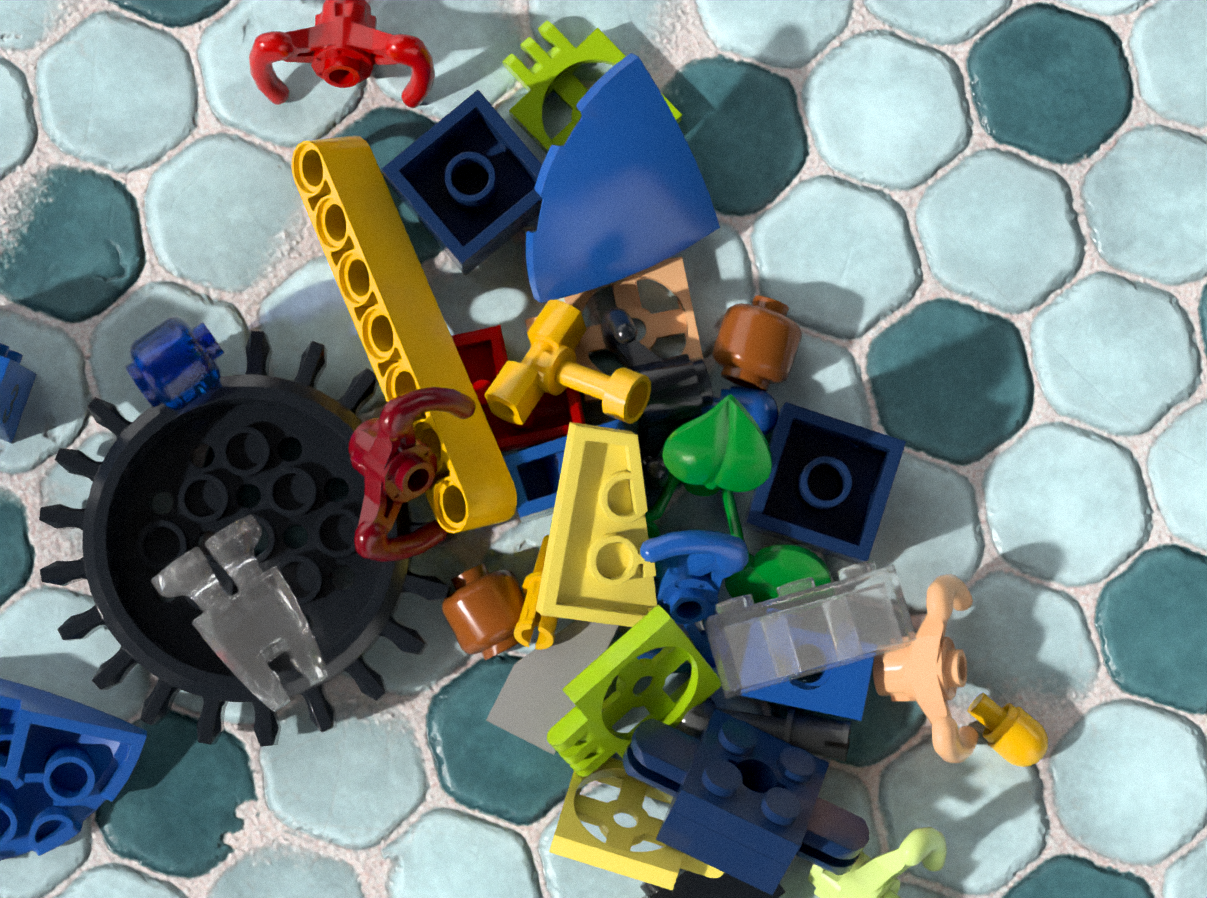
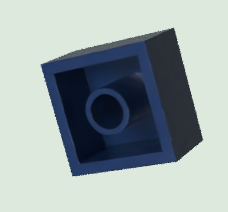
(468, 182)
(825, 484)

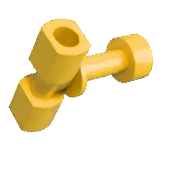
(552, 368)

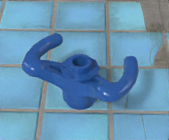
(689, 579)

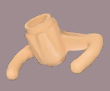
(932, 670)

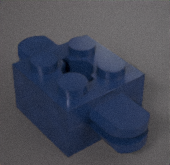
(744, 800)

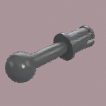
(810, 733)

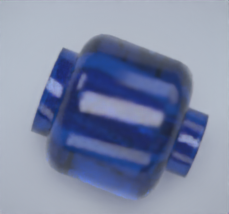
(175, 363)

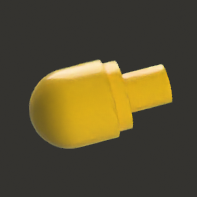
(1010, 731)

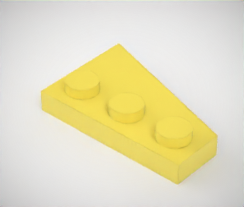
(597, 532)

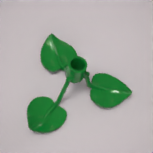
(732, 455)

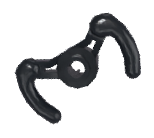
(677, 390)

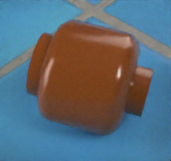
(757, 343)
(484, 610)

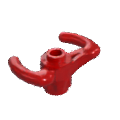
(341, 52)

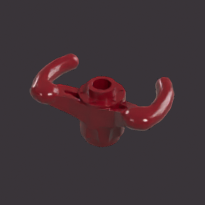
(399, 470)

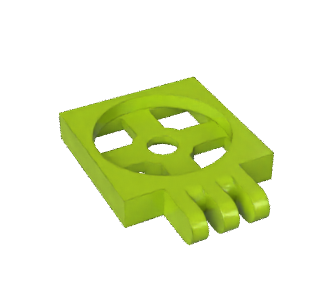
(554, 73)
(586, 732)

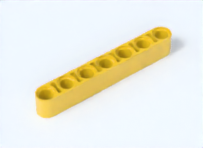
(401, 324)

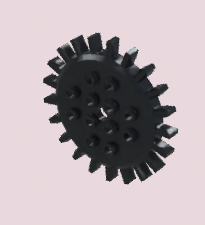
(130, 543)

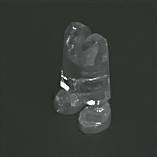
(254, 622)

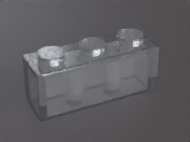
(809, 628)

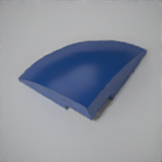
(616, 190)
(57, 766)

